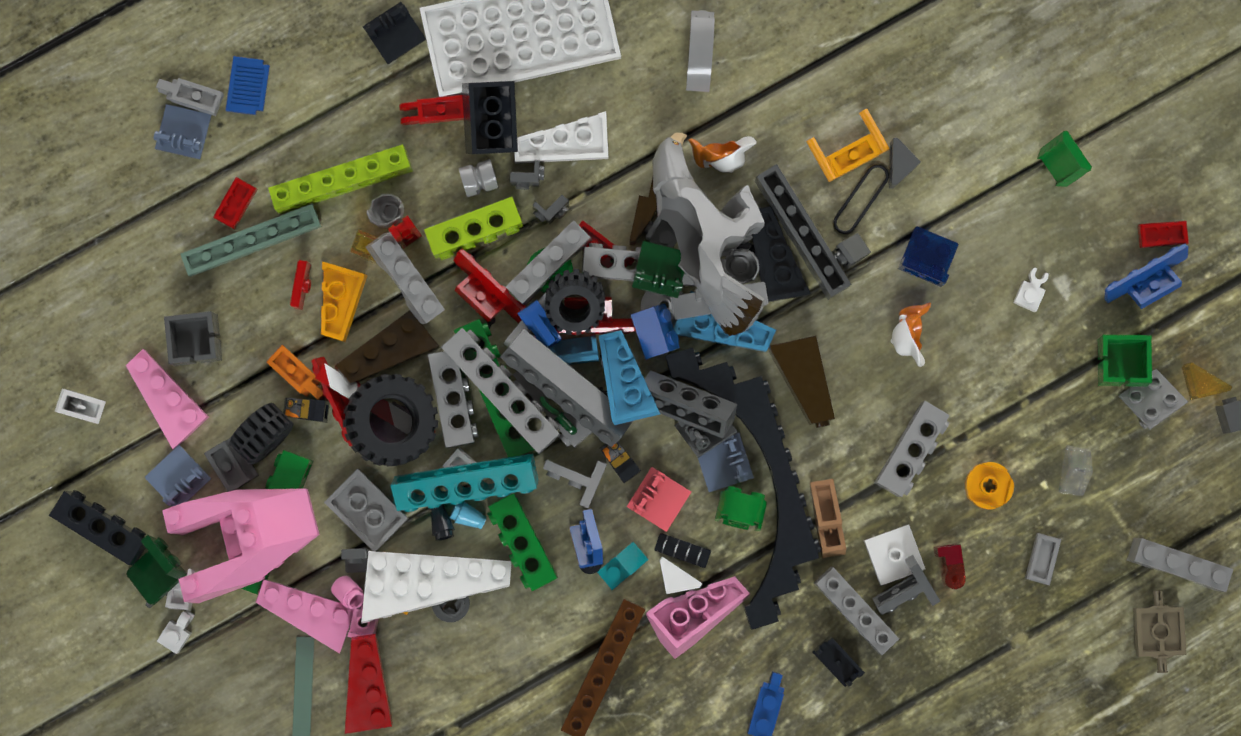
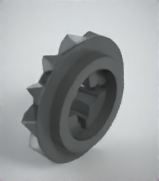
(450, 615)

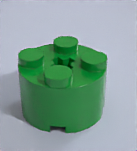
(741, 509)

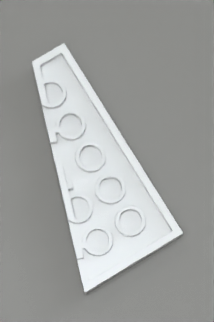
(415, 581)

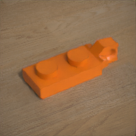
(295, 372)

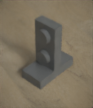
(906, 590)

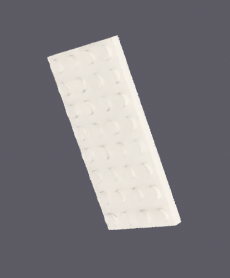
(515, 39)

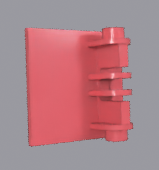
(659, 499)

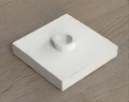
(889, 554)

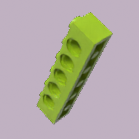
(340, 179)

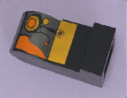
(306, 409)
(620, 461)

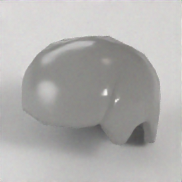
(386, 211)
(742, 265)

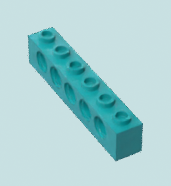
(521, 466)

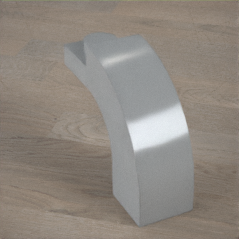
(700, 51)

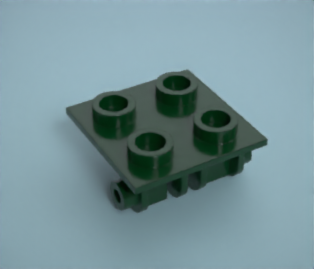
(659, 270)

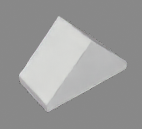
(80, 406)
(676, 579)

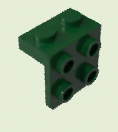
(156, 570)

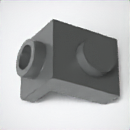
(524, 180)
(557, 209)

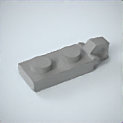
(191, 95)

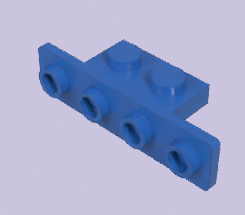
(1150, 281)

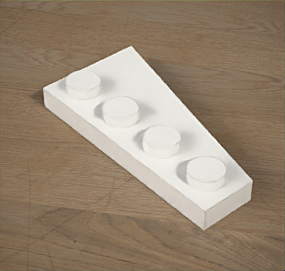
(568, 142)

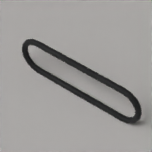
(853, 193)

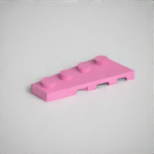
(168, 402)
(313, 614)

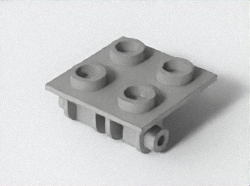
(1153, 402)

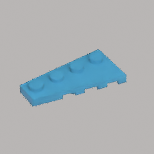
(706, 328)
(625, 384)

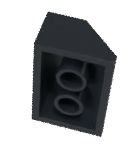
(489, 117)

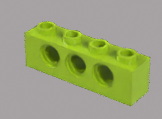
(438, 233)

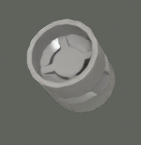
(478, 178)

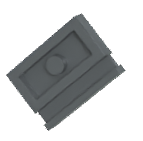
(230, 466)

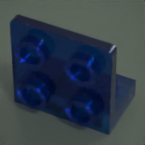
(928, 256)

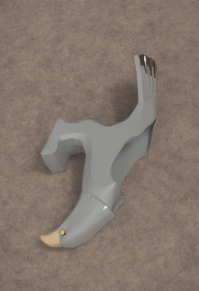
(707, 235)

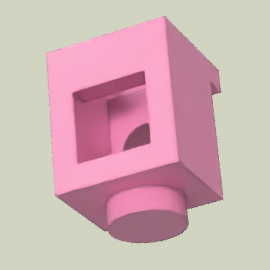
(356, 629)

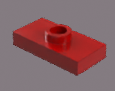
(235, 203)
(1163, 234)
(301, 285)

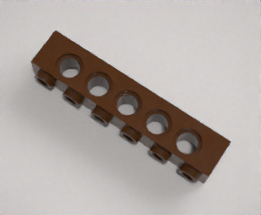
(603, 668)

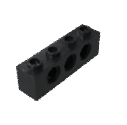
(66, 513)

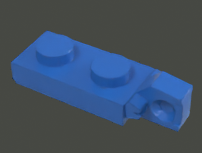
(767, 707)

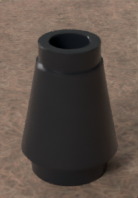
(441, 523)

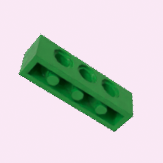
(511, 506)

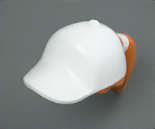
(722, 157)
(908, 332)

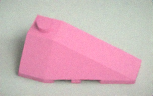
(688, 618)

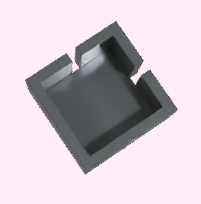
(192, 338)

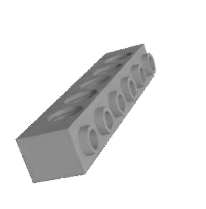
(617, 271)
(465, 340)

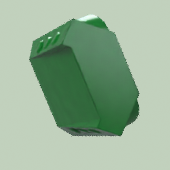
(1064, 159)

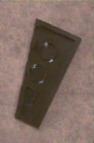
(390, 347)

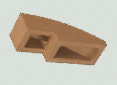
(827, 518)

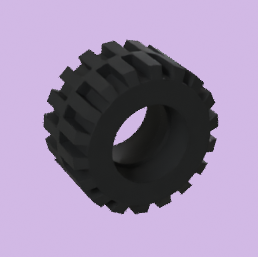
(575, 319)
(261, 433)

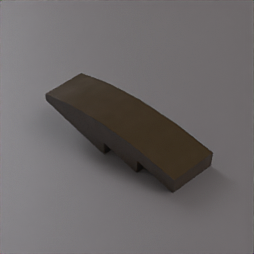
(644, 214)

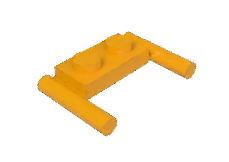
(852, 155)

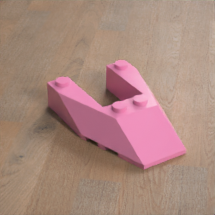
(258, 533)

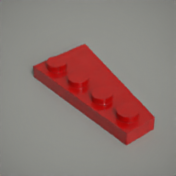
(367, 692)

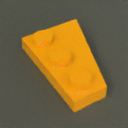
(340, 299)

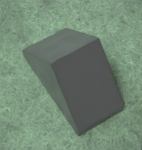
(901, 162)

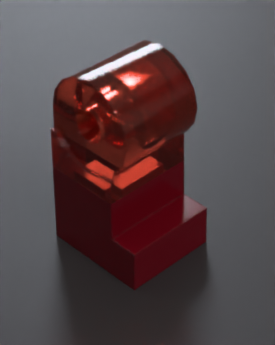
(953, 565)

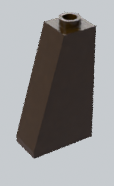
(805, 376)

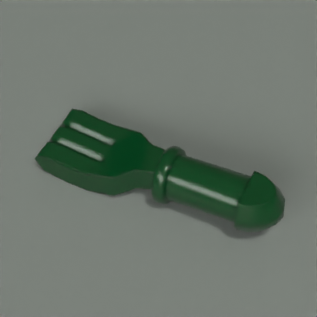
(560, 417)

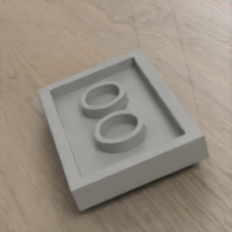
(366, 510)

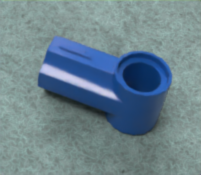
(537, 321)

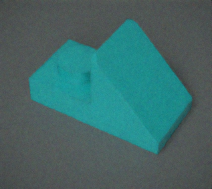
(622, 565)

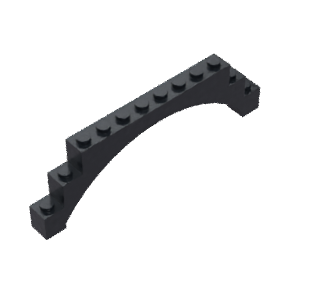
(793, 531)

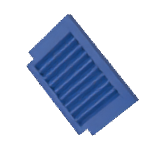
(247, 86)

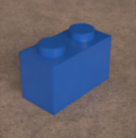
(655, 331)

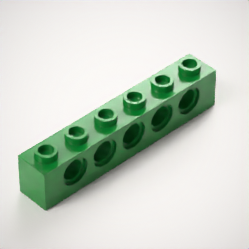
(512, 447)

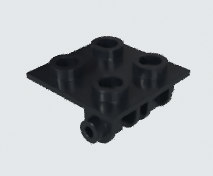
(394, 32)

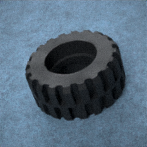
(416, 402)

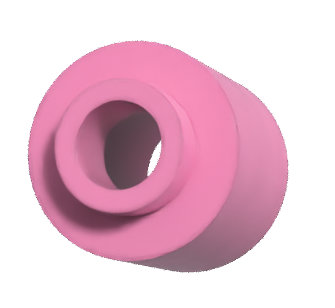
(348, 592)

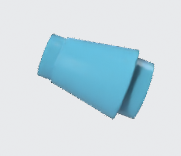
(467, 515)

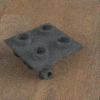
(699, 440)

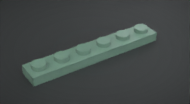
(251, 240)

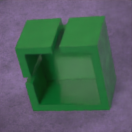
(1125, 360)

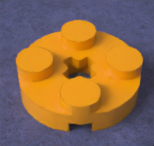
(1000, 478)

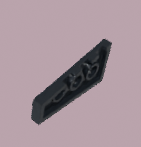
(776, 261)

